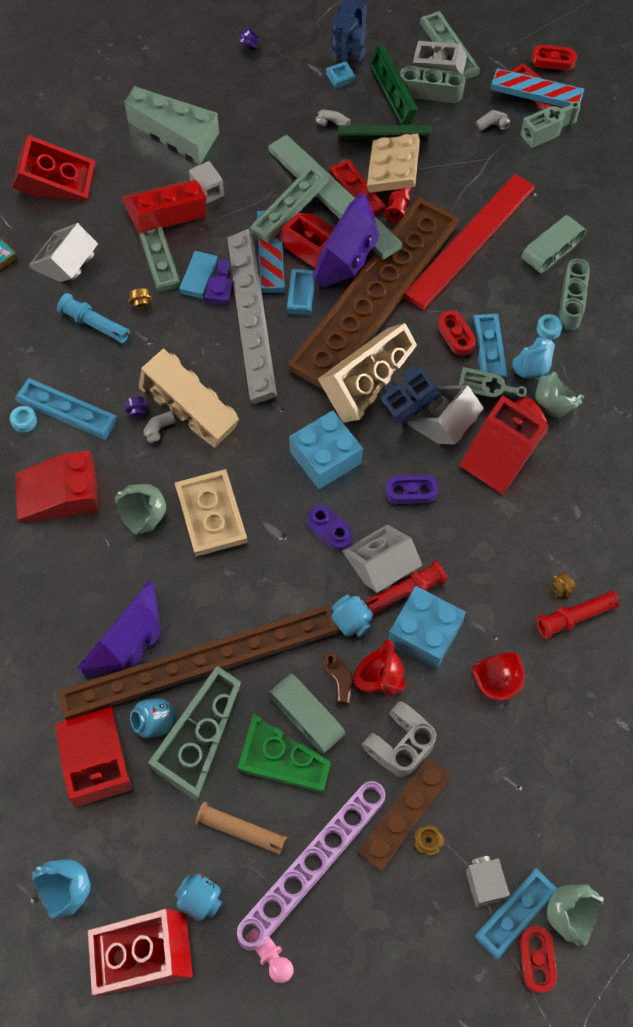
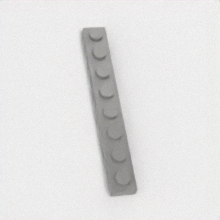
(251, 317)

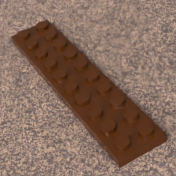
(374, 292)

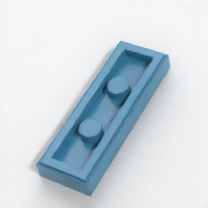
(490, 345)
(515, 914)

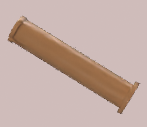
(240, 829)

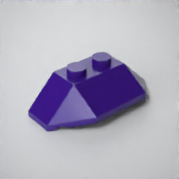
(348, 244)
(126, 638)

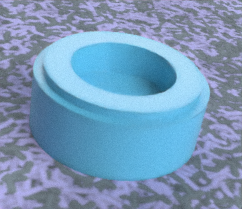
(549, 326)
(23, 419)

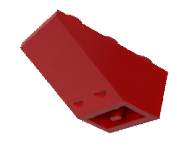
(503, 444)
(92, 757)

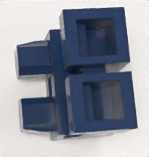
(349, 30)
(411, 398)

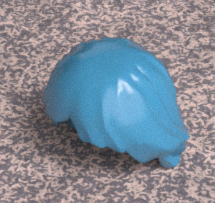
(534, 360)
(61, 886)

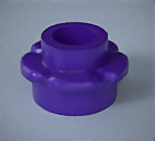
(249, 38)
(136, 406)

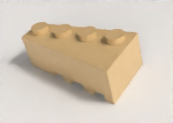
(361, 375)
(187, 397)

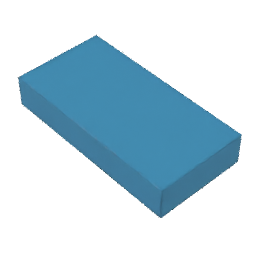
(197, 274)
(301, 292)

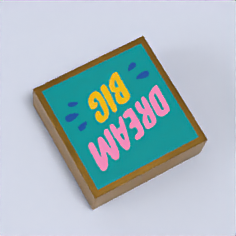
(7, 254)

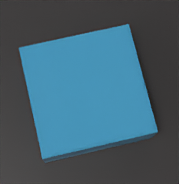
(340, 75)

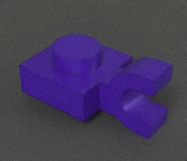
(220, 288)

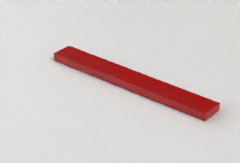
(468, 242)

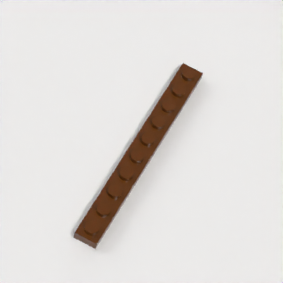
(196, 662)

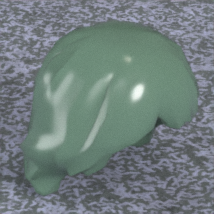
(554, 397)
(140, 507)
(574, 911)

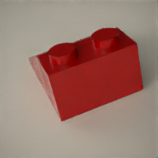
(52, 171)
(57, 488)
(140, 952)

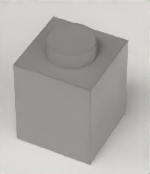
(209, 180)
(487, 881)

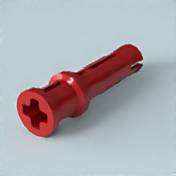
(398, 202)
(423, 579)
(566, 617)

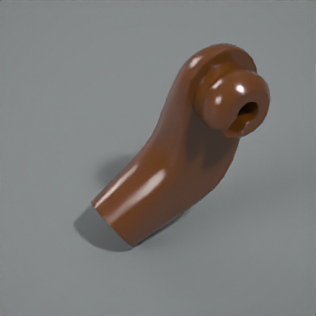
(342, 676)

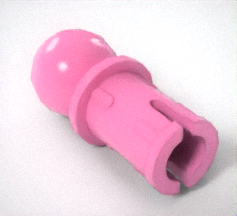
(279, 967)

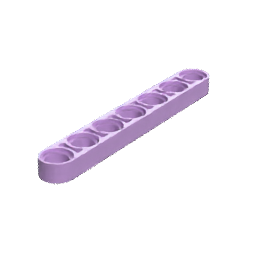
(307, 877)

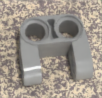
(408, 747)

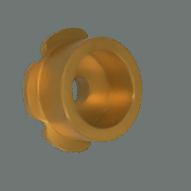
(140, 298)
(563, 585)
(436, 840)

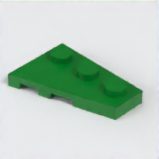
(281, 759)

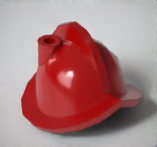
(381, 671)

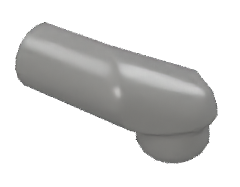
(333, 116)
(493, 118)
(155, 424)

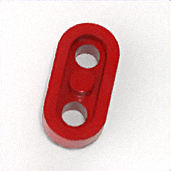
(554, 57)
(458, 334)
(538, 960)

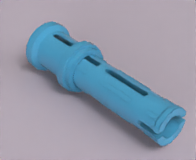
(83, 314)

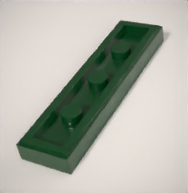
(393, 86)
(374, 132)

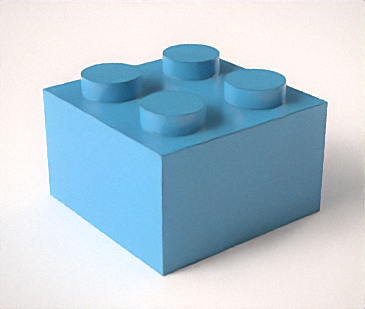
(325, 449)
(426, 627)

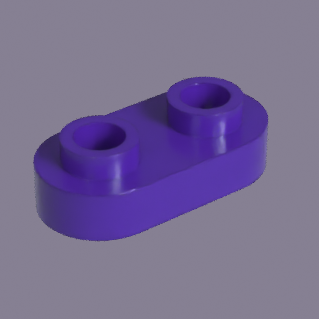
(411, 487)
(328, 527)

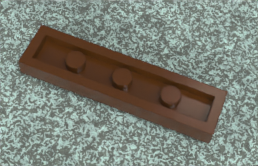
(404, 814)

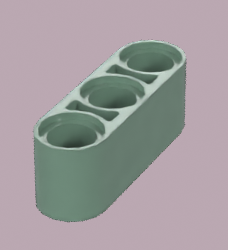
(433, 84)
(553, 244)
(574, 294)
(307, 713)

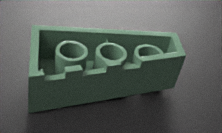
(173, 121)
(193, 741)

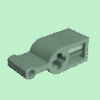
(548, 123)
(484, 377)

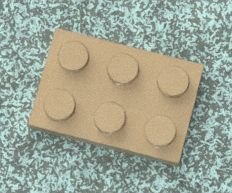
(393, 163)
(211, 512)

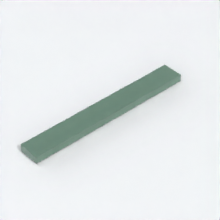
(332, 194)

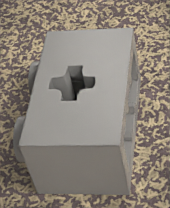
(440, 56)

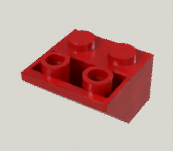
(306, 237)

